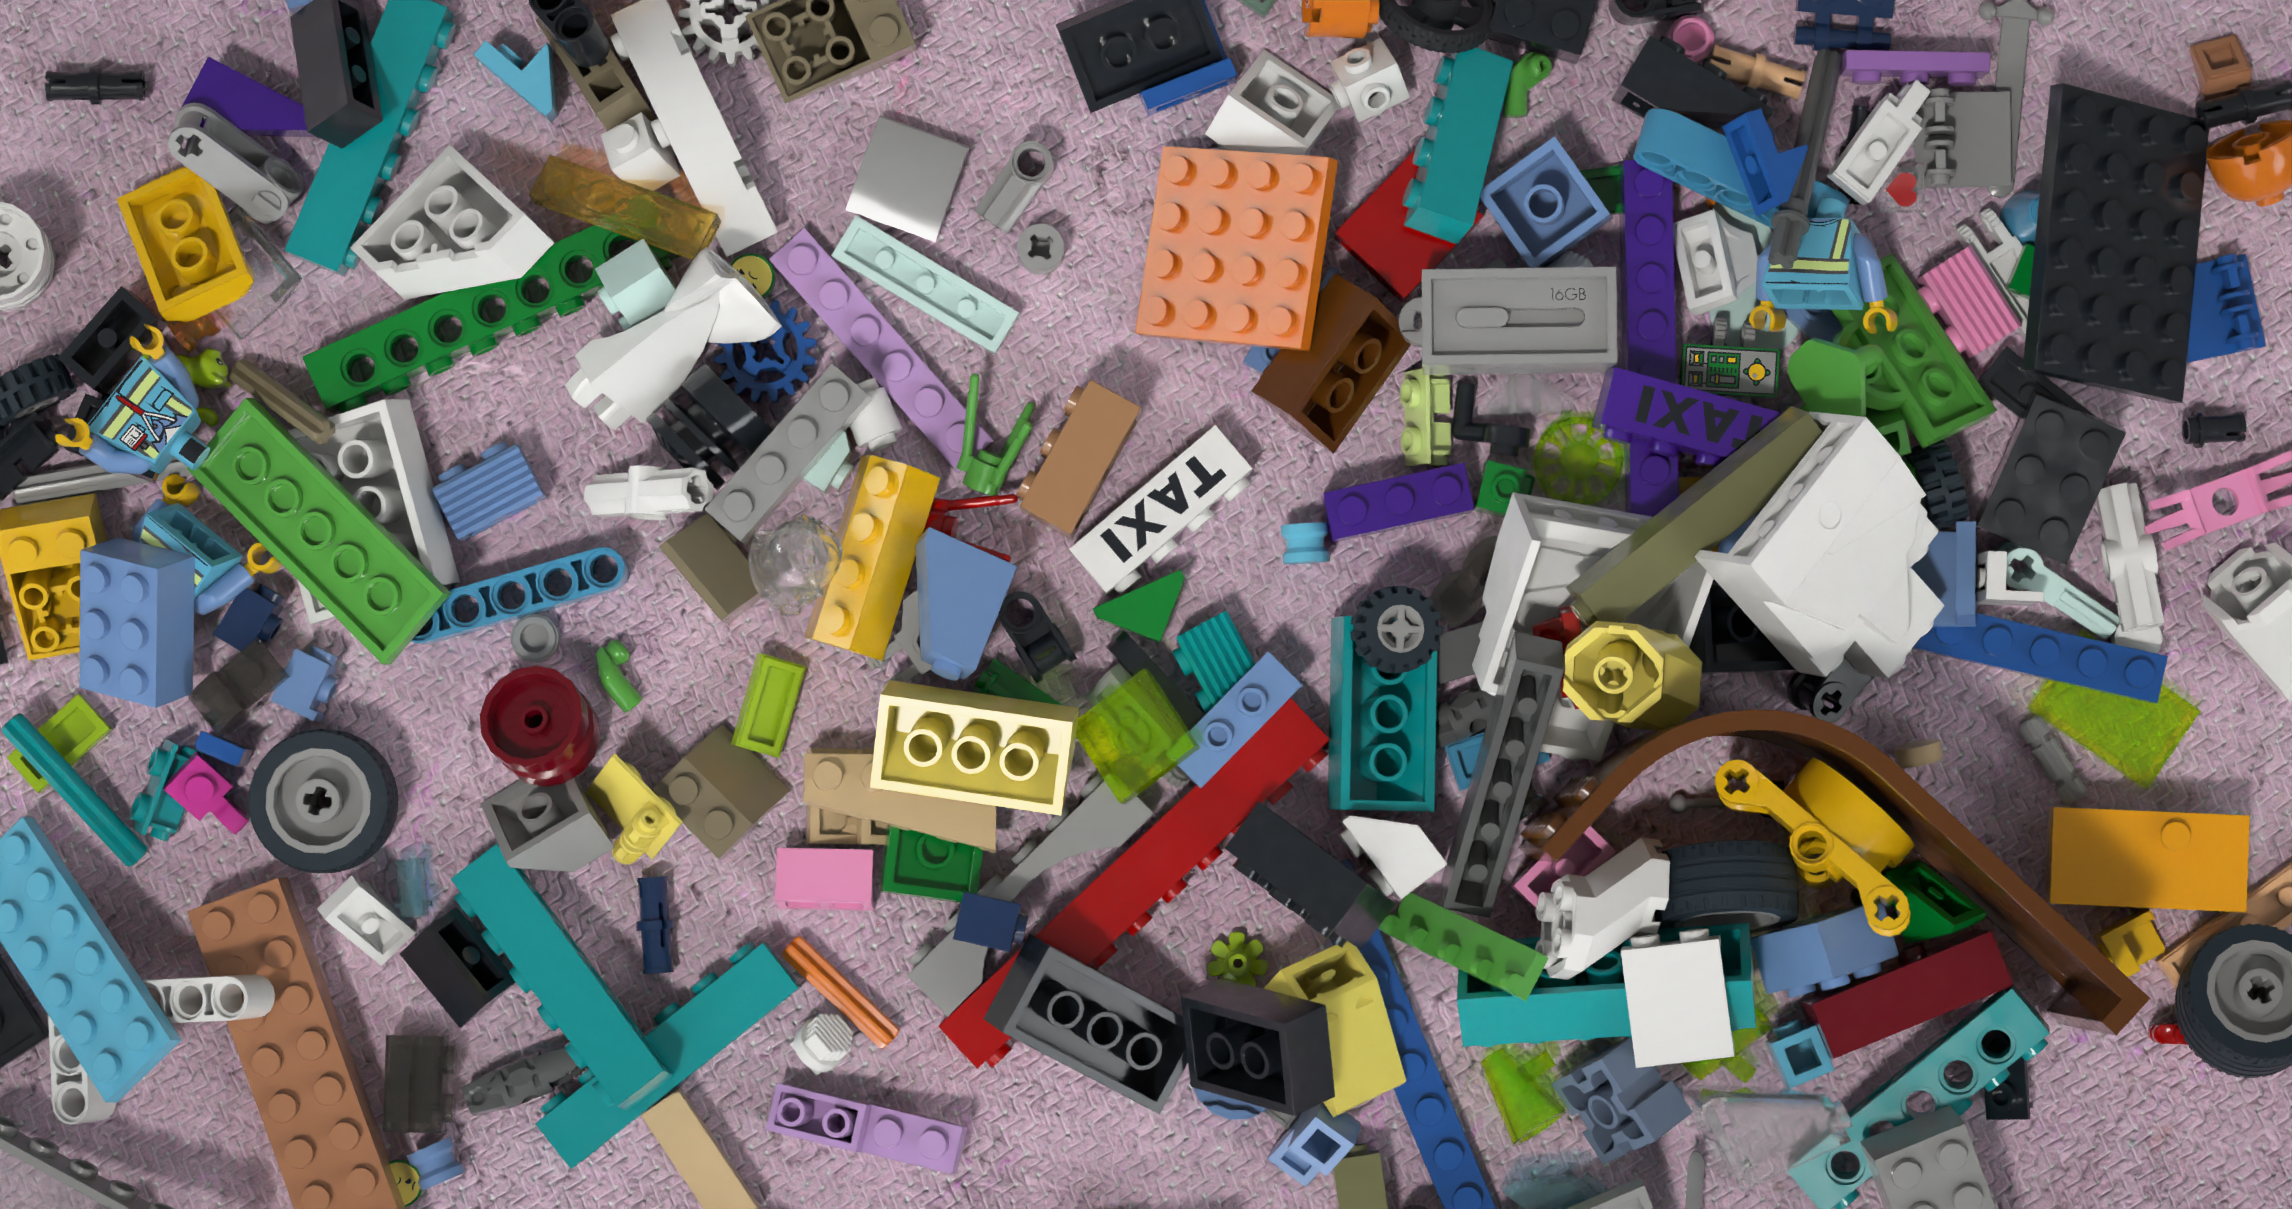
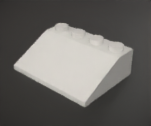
(385, 469)

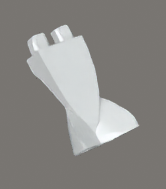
(655, 356)

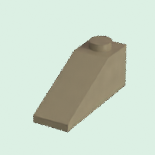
(605, 88)

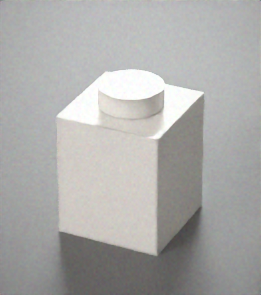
(638, 155)

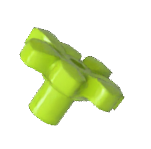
(1237, 950)

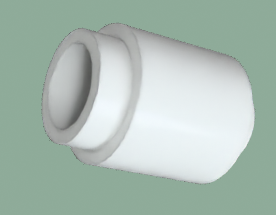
(878, 421)

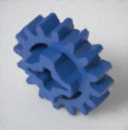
(753, 370)

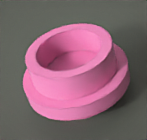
(1693, 35)

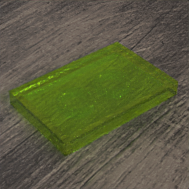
(2118, 730)

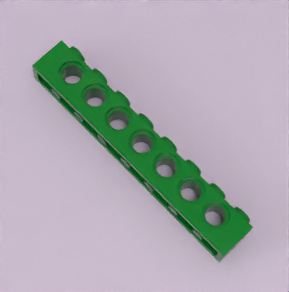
(333, 364)

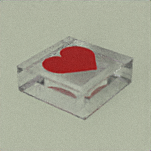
(1903, 189)

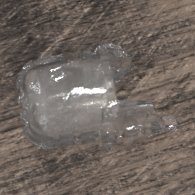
(794, 563)

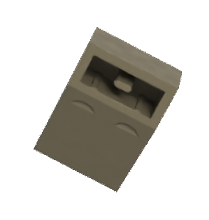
(828, 41)

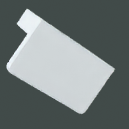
(1991, 583)

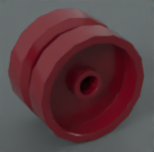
(540, 726)

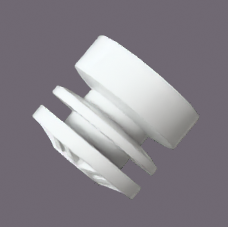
(30, 256)

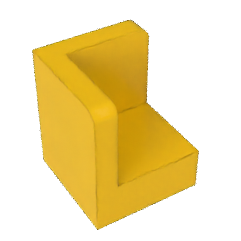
(2130, 942)

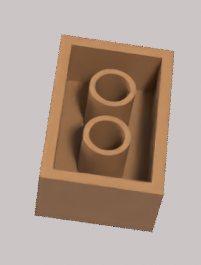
(1078, 458)

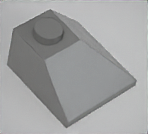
(547, 826)

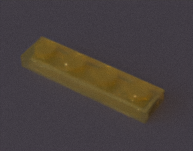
(624, 208)

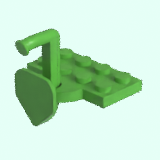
(1904, 369)

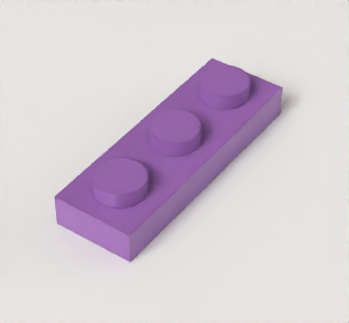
(1959, 68)

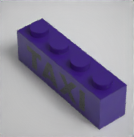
(1675, 417)

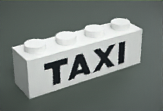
(1161, 510)

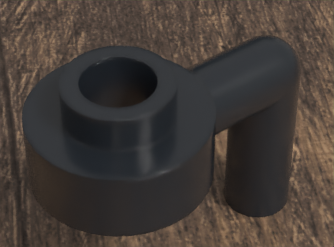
(1502, 438)

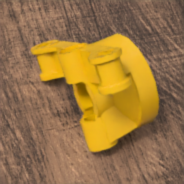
(1833, 820)

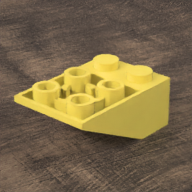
(1358, 1024)

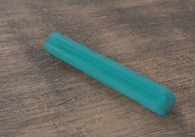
(74, 789)

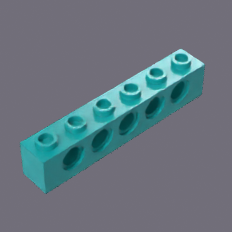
(2003, 1011)

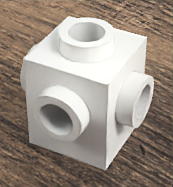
(1368, 80)

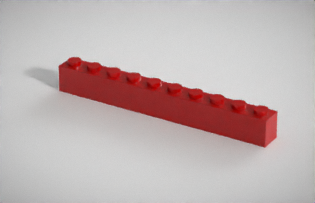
(1156, 865)

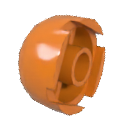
(2255, 164)

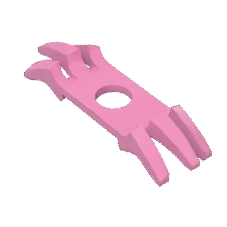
(2198, 506)

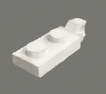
(1880, 143)

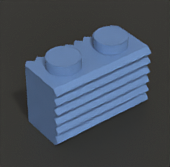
(488, 491)

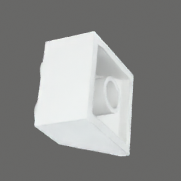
(1273, 111)

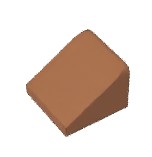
(2220, 66)

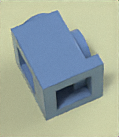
(309, 682)

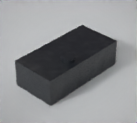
(1091, 1023)

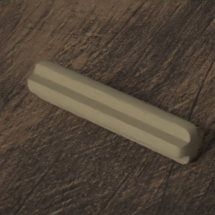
(282, 401)

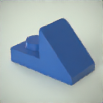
(1764, 171)

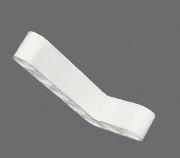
(180, 1004)

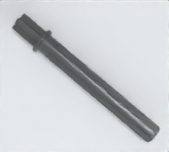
(1791, 219)

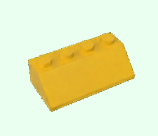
(878, 544)

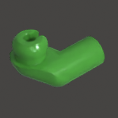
(1524, 76)
(612, 678)

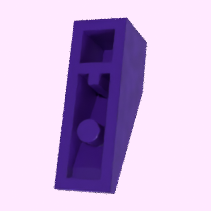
(247, 103)

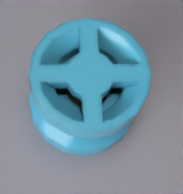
(1305, 543)

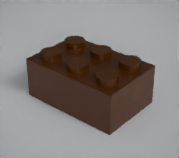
(1348, 361)

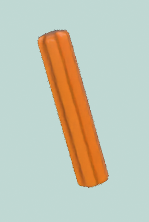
(840, 992)

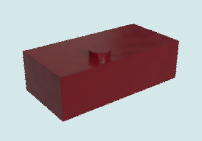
(1908, 991)

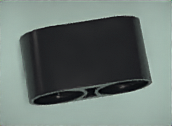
(573, 29)

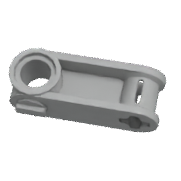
(234, 163)

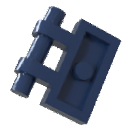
(1863, 38)

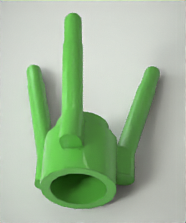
(989, 469)

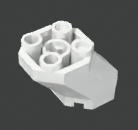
(2255, 610)
(1603, 909)

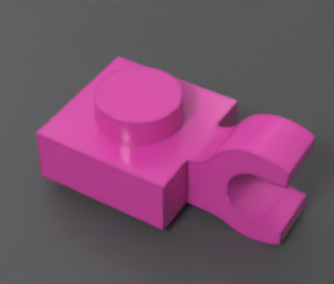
(203, 789)

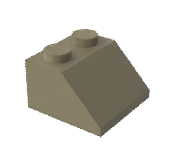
(713, 567)
(721, 791)

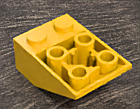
(43, 568)

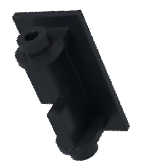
(30, 440)
(2011, 1097)

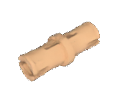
(1758, 71)

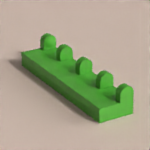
(1465, 945)

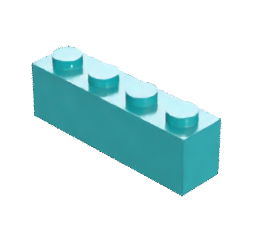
(1457, 143)

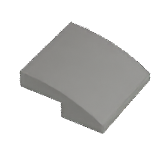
(907, 178)

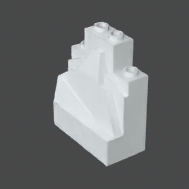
(1835, 556)
(1535, 558)

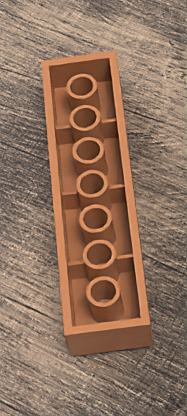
(298, 1054)

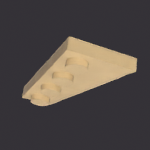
(843, 786)

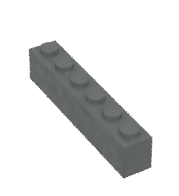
(1502, 774)

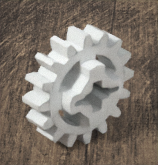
(708, 14)

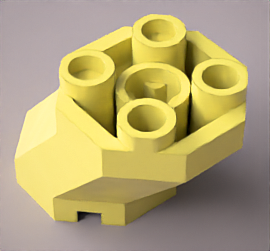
(1632, 675)

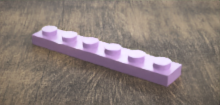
(877, 346)

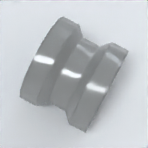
(1040, 261)

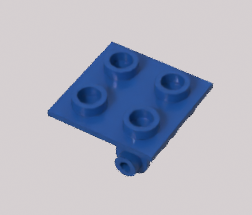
(2223, 310)

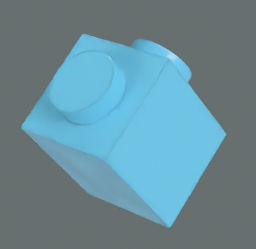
(1798, 1053)

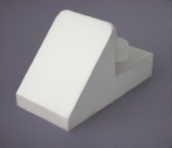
(366, 919)

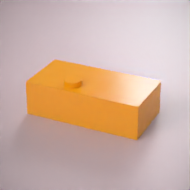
(2147, 859)

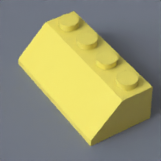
(974, 747)

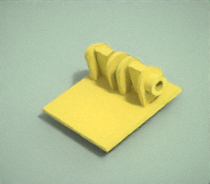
(641, 814)

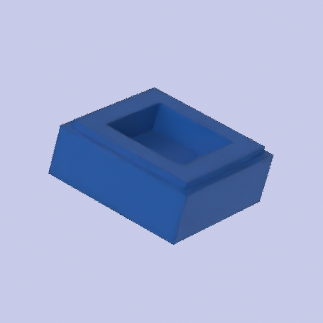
(223, 749)

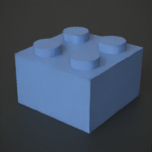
(1544, 205)
(1821, 951)

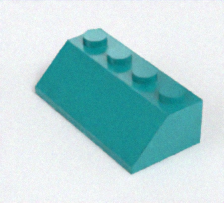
(1379, 731)

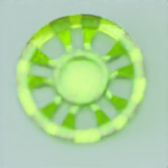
(1576, 462)

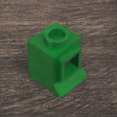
(1498, 485)

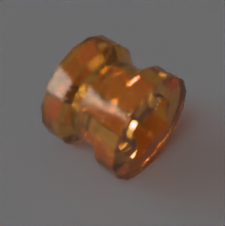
(192, 331)

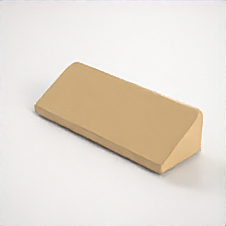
(697, 1154)

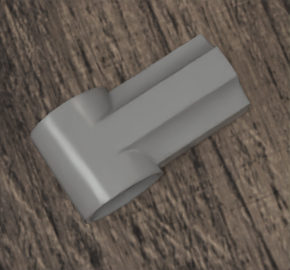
(1013, 190)

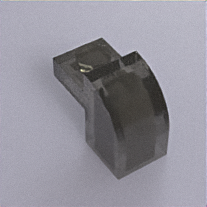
(237, 689)

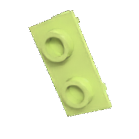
(1422, 438)

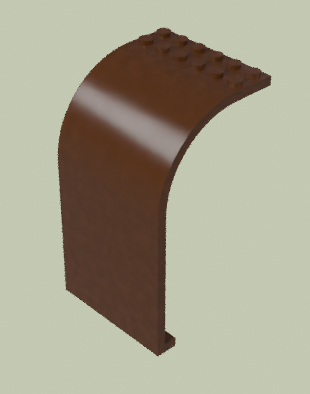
(2095, 991)

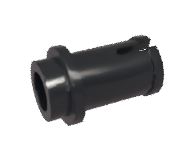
(2213, 428)

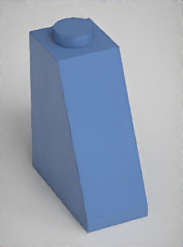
(957, 601)

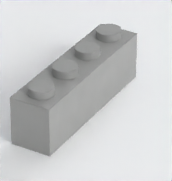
(788, 454)

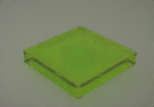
(1134, 736)

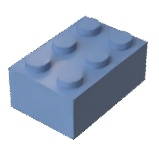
(136, 621)

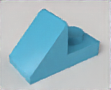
(533, 83)

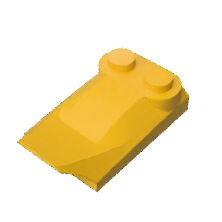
(186, 245)

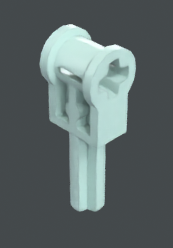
(2057, 591)

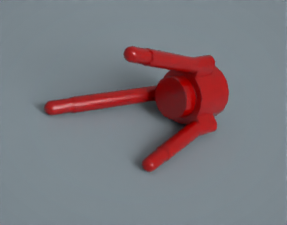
(940, 518)

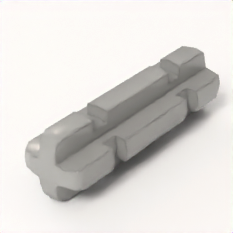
(2052, 760)

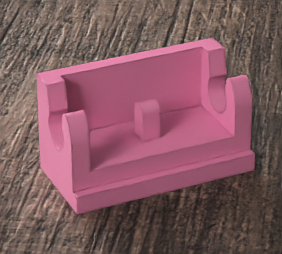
(825, 879)

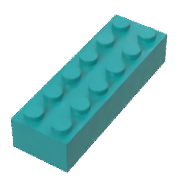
(1593, 1000)

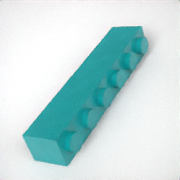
(351, 178)
(562, 979)
(684, 1041)

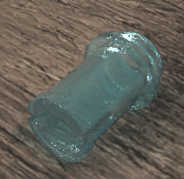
(412, 888)

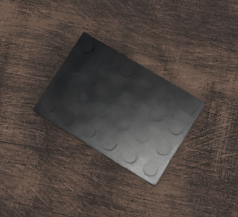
(2115, 244)

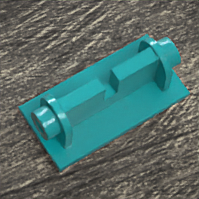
(156, 806)

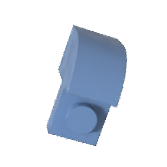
(1315, 1143)

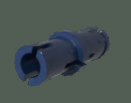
(655, 925)

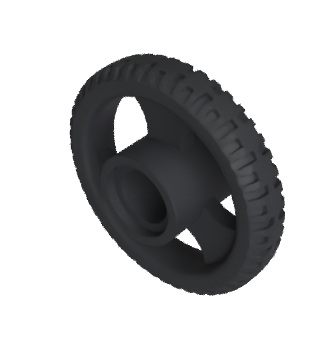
(1431, 23)

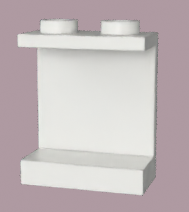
(1677, 999)

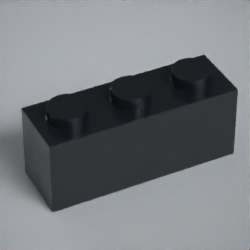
(336, 70)

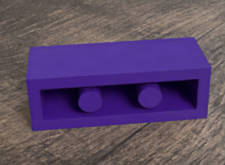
(1397, 502)

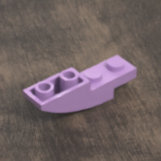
(866, 1128)

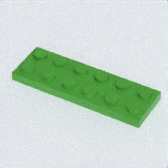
(319, 531)

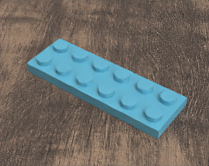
(77, 966)

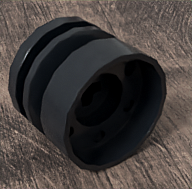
(709, 425)

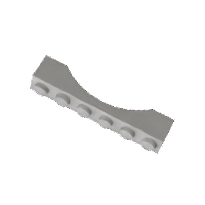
(1100, 822)

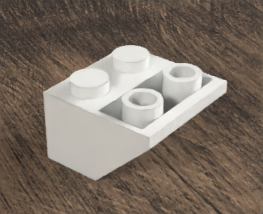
(1397, 852)

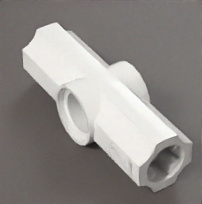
(648, 492)
(2129, 558)

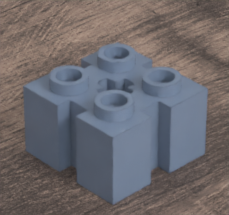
(1620, 1102)

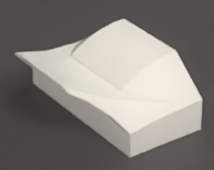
(1713, 260)

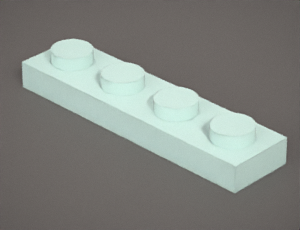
(925, 285)

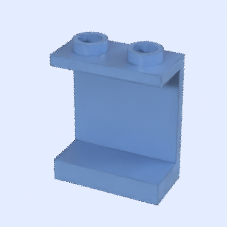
(1951, 574)

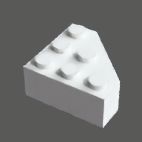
(450, 233)

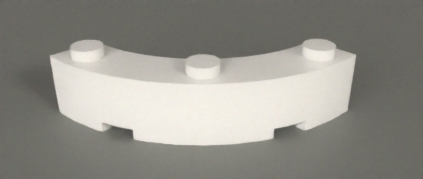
(691, 122)

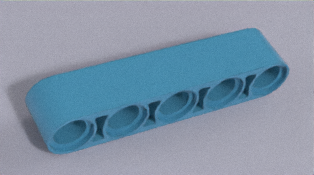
(1704, 163)
(537, 599)

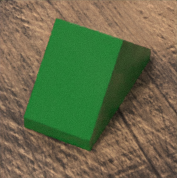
(1144, 609)
(1933, 903)

